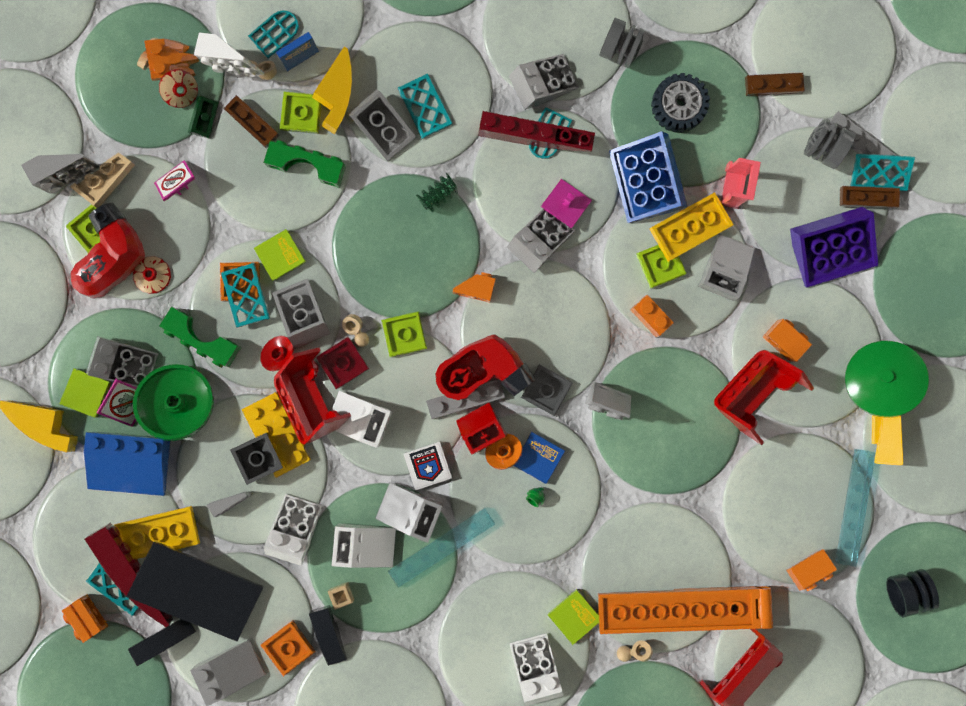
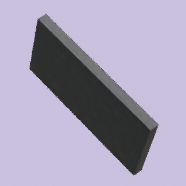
(195, 591)

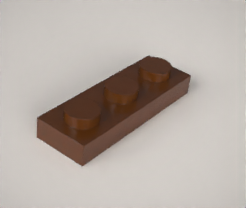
(774, 84)
(251, 121)
(869, 197)

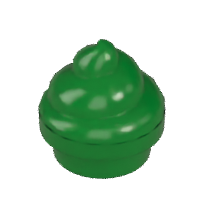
(536, 496)

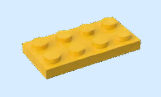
(691, 226)
(271, 418)
(171, 528)

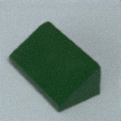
(203, 117)

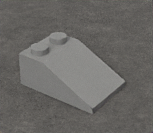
(382, 124)
(300, 313)
(227, 672)

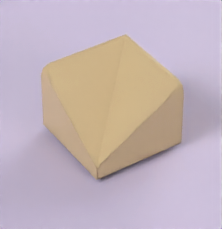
(341, 595)

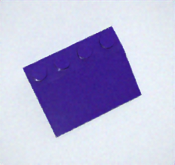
(835, 246)

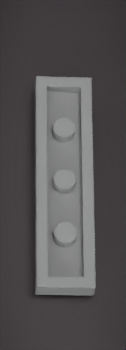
(863, 141)
(483, 394)

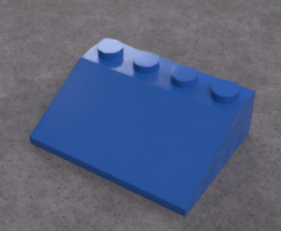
(648, 177)
(126, 463)

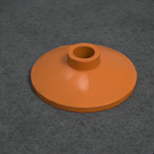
(495, 452)

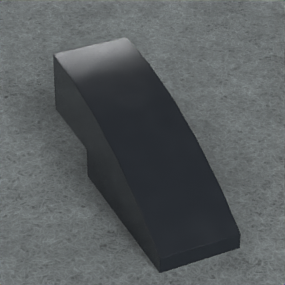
(327, 635)
(160, 641)

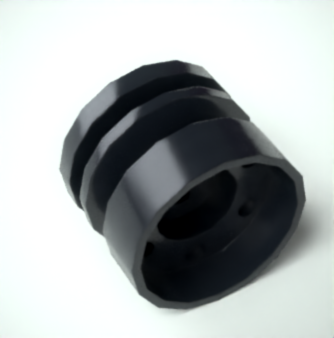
(912, 593)

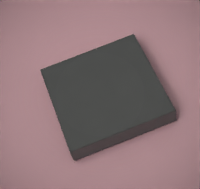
(547, 390)

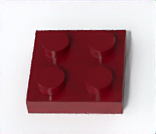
(342, 363)

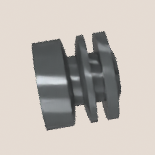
(622, 42)
(828, 142)

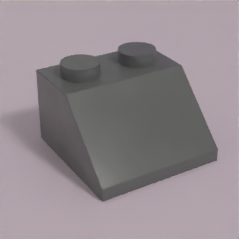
(256, 458)

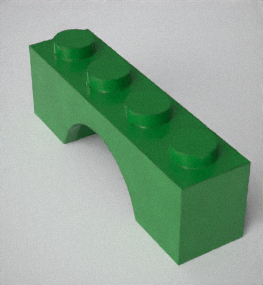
(282, 157)
(181, 325)

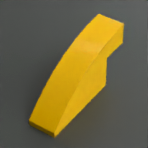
(335, 90)
(39, 424)

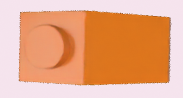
(477, 287)

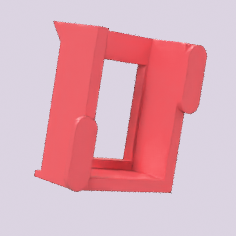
(735, 181)

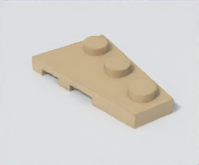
(102, 183)

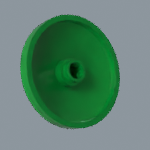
(886, 379)
(173, 402)

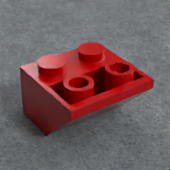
(481, 428)

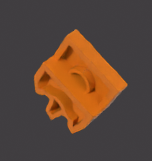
(168, 55)

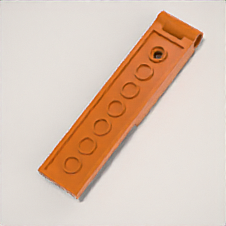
(686, 610)

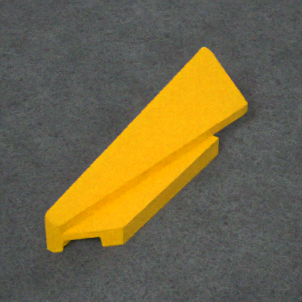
(888, 437)

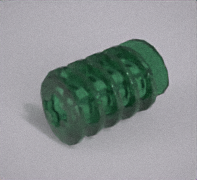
(438, 193)

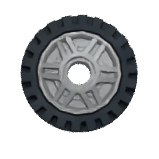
(684, 89)

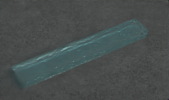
(855, 507)
(441, 547)

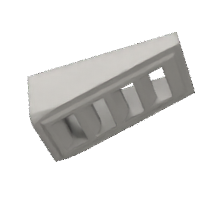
(221, 506)

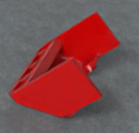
(753, 386)
(303, 400)
(746, 673)

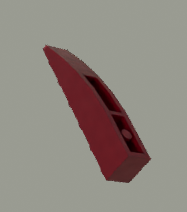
(534, 133)
(120, 566)

